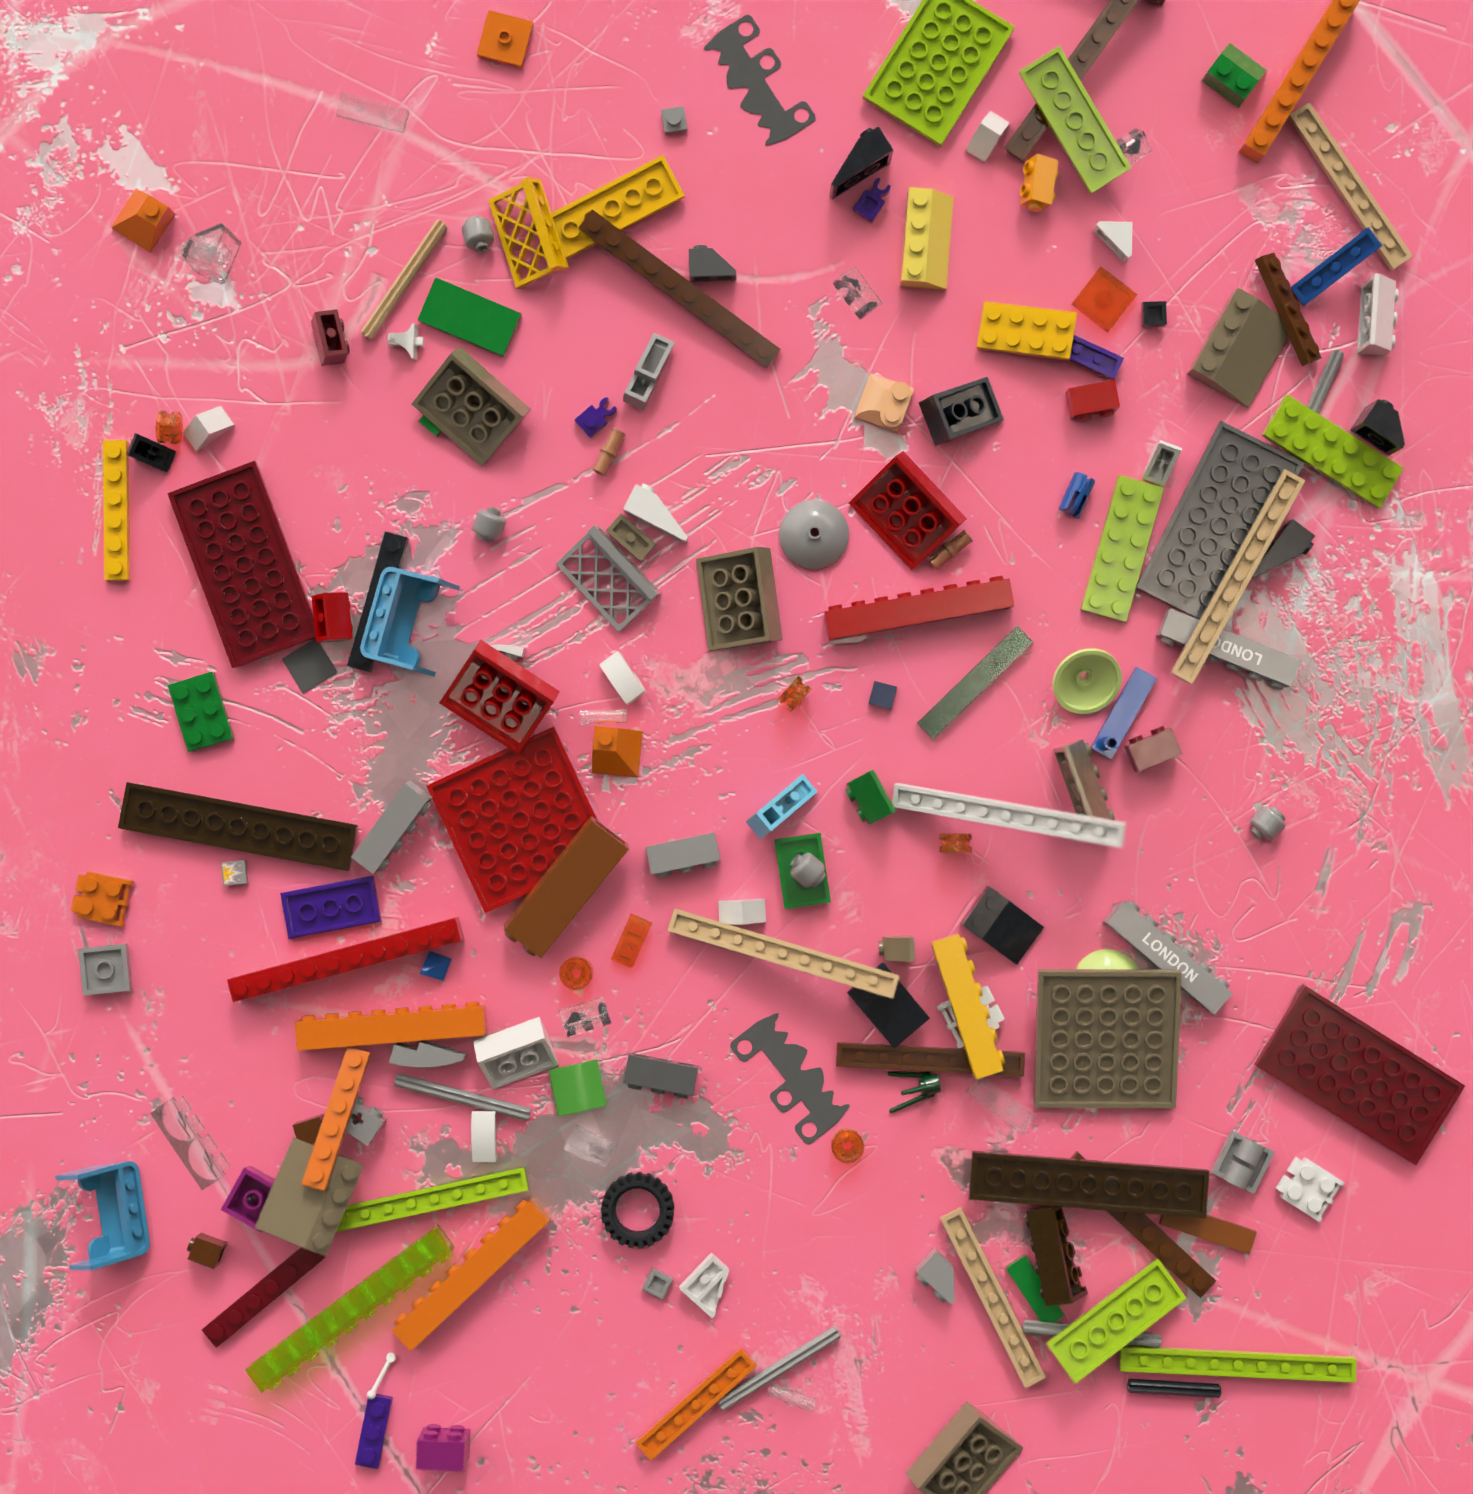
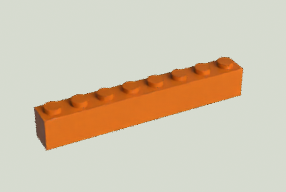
(1297, 79)
(391, 1027)
(471, 1273)

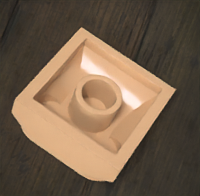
(884, 403)

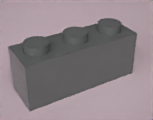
(660, 1075)

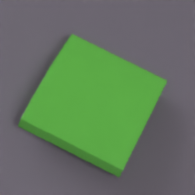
(577, 1087)

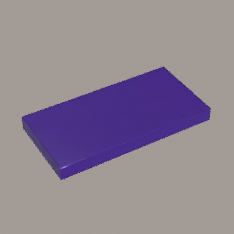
(331, 907)

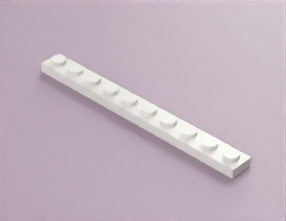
(1009, 815)

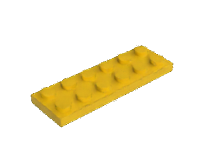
(619, 202)

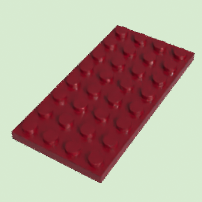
(244, 564)
(1359, 1075)

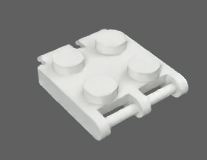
(995, 1014)
(1309, 1187)

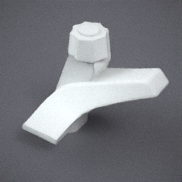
(408, 340)

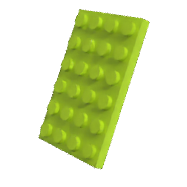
(938, 65)

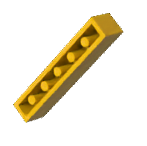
(967, 1006)

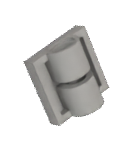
(1242, 1162)

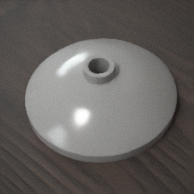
(812, 551)

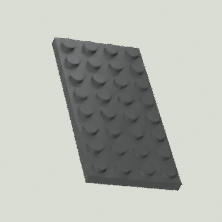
(1213, 518)

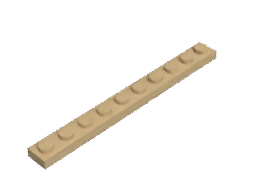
(1237, 577)
(784, 953)

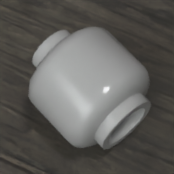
(477, 233)
(489, 524)
(1267, 823)
(807, 870)

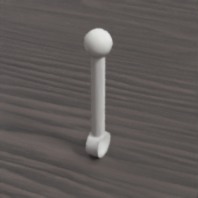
(391, 1357)

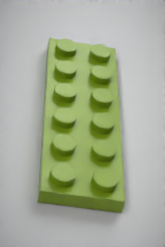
(1074, 119)
(1332, 451)
(1122, 548)
(1115, 1320)

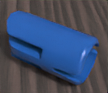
(1076, 494)

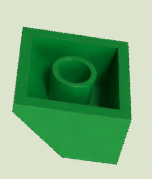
(1233, 75)
(870, 797)

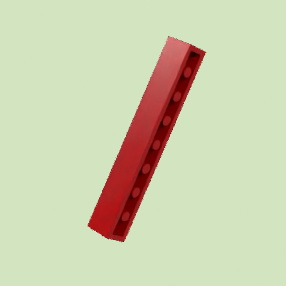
(918, 609)

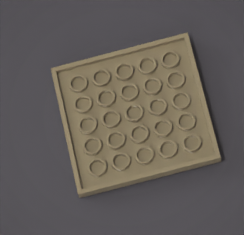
(1107, 1038)

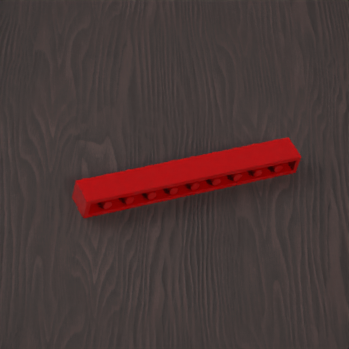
(345, 959)

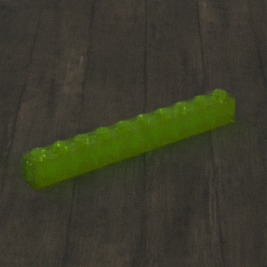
(350, 1308)

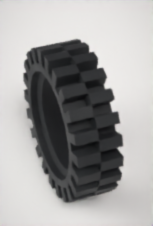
(625, 1235)

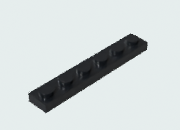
(390, 555)

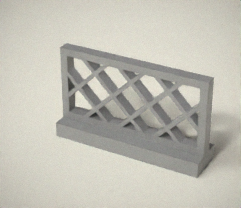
(623, 565)

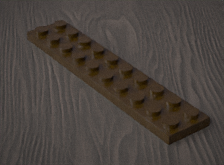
(238, 826)
(1088, 1184)

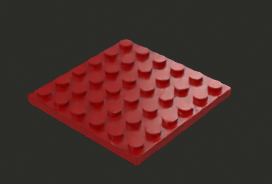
(512, 816)

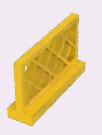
(542, 222)

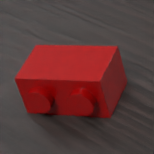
(1092, 400)
(332, 617)

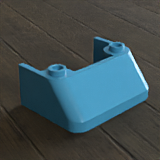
(394, 615)
(120, 1213)

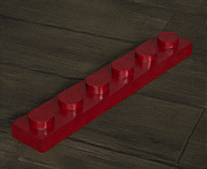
(261, 1295)

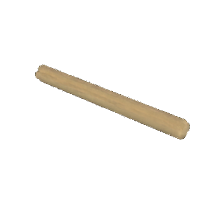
(404, 279)

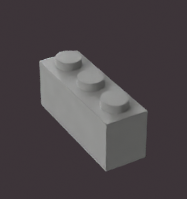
(683, 854)

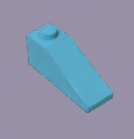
(781, 806)

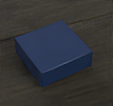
(882, 695)

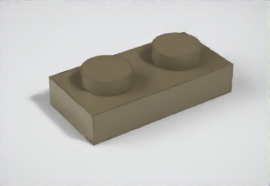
(631, 537)

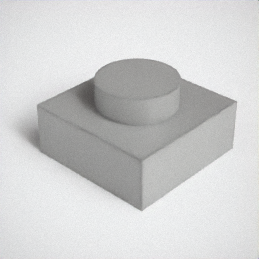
(674, 120)

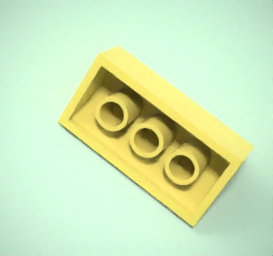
(926, 239)

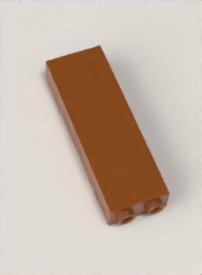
(565, 887)

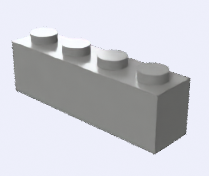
(392, 827)

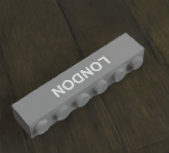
(1233, 650)
(1166, 955)

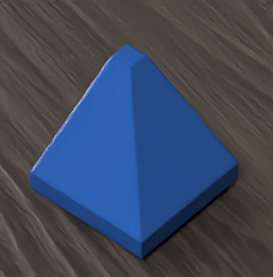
(436, 966)

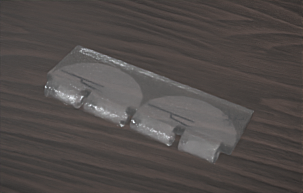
(188, 1144)

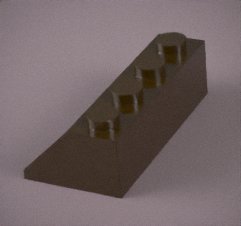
(1054, 1256)

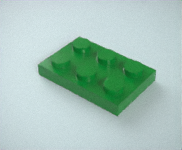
(201, 711)
(794, 893)

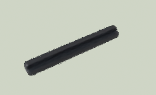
(1174, 1388)

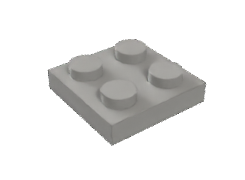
(105, 969)

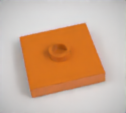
(505, 39)

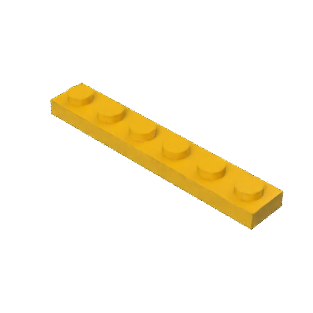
(116, 510)

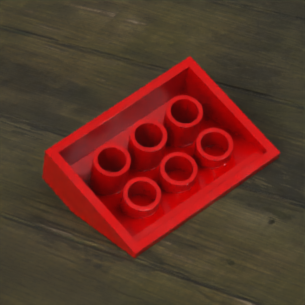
(907, 510)
(499, 697)

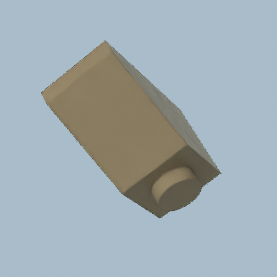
(897, 948)

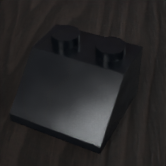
(1380, 427)

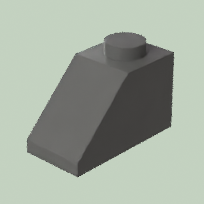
(708, 265)

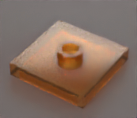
(1104, 299)

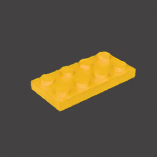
(1027, 330)

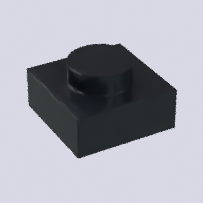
(1154, 314)

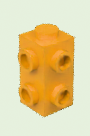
(1038, 183)

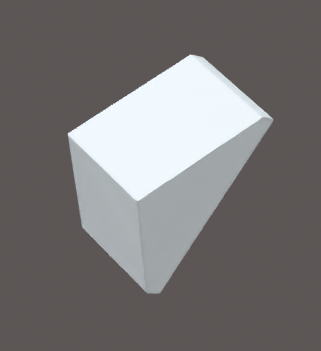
(987, 136)
(1117, 237)
(207, 427)
(1161, 462)
(742, 911)

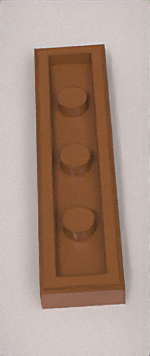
(1213, 1230)

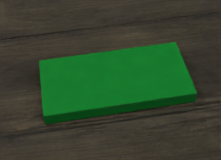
(469, 317)

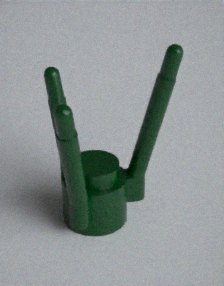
(927, 1086)

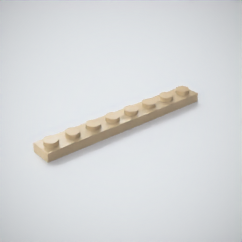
(1349, 184)
(992, 1297)

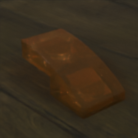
(631, 940)

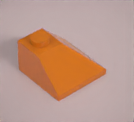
(143, 220)
(616, 751)

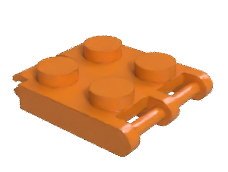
(101, 898)

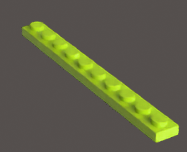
(434, 1198)
(1238, 1363)

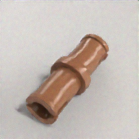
(608, 452)
(950, 549)

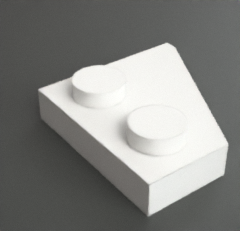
(706, 1284)

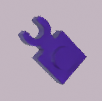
(870, 202)
(593, 419)

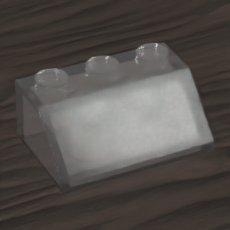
(212, 252)

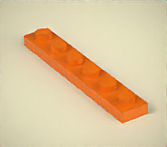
(336, 1119)
(695, 1403)

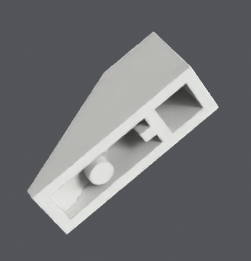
(649, 508)

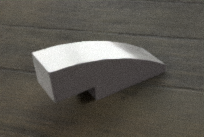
(648, 371)
(426, 1055)

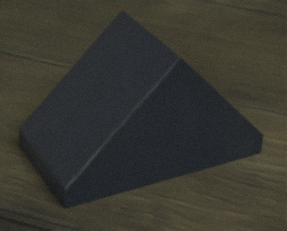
(150, 452)

